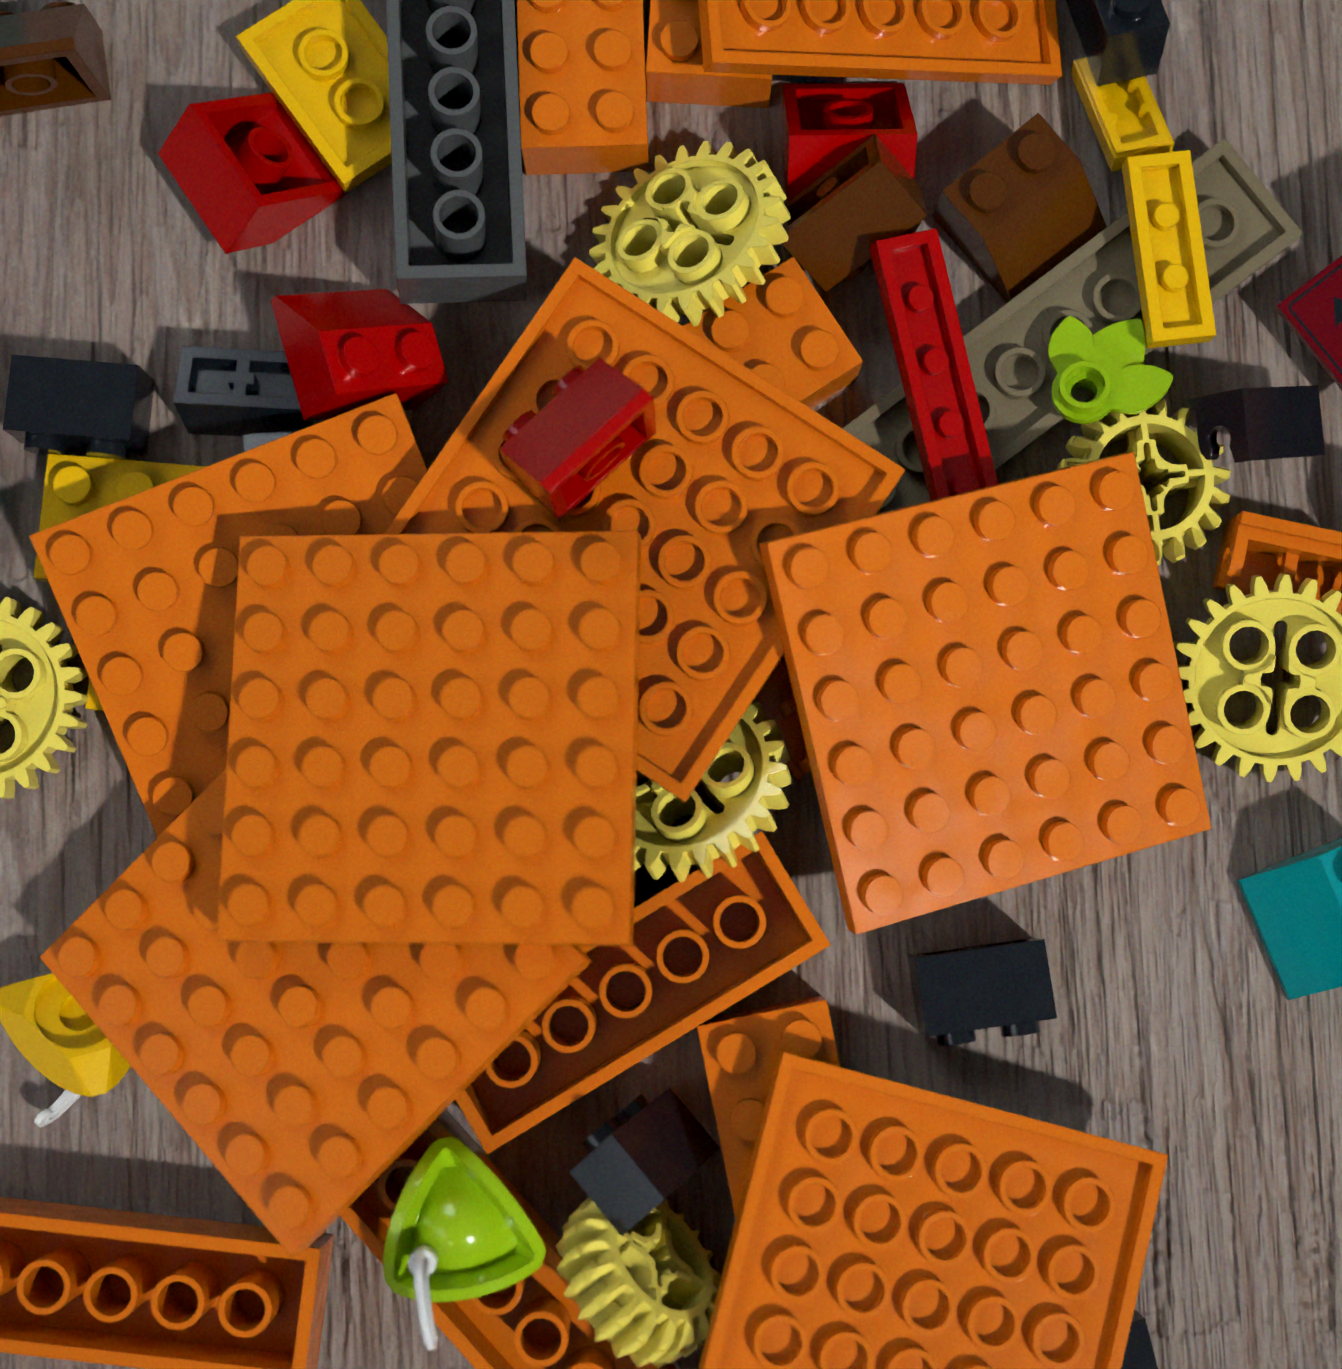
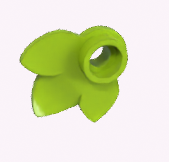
(1108, 366)

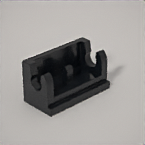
(236, 391)
(1261, 422)

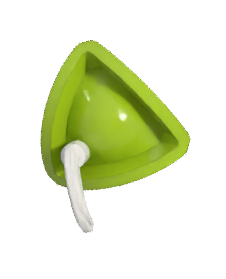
(456, 1234)

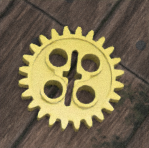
(693, 231)
(1215, 675)
(44, 707)
(761, 758)

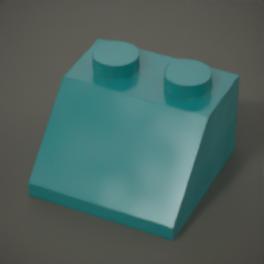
(1300, 918)

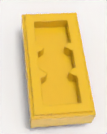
(1122, 116)

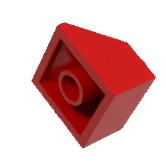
(833, 119)
(247, 170)
(357, 350)
(579, 435)

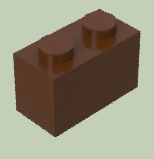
(849, 209)

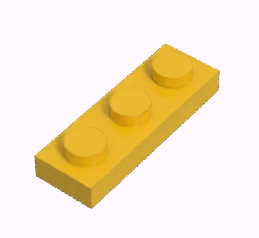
(1168, 249)

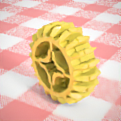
(1193, 473)
(643, 1289)

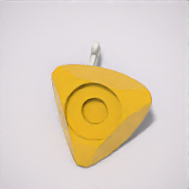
(59, 1041)

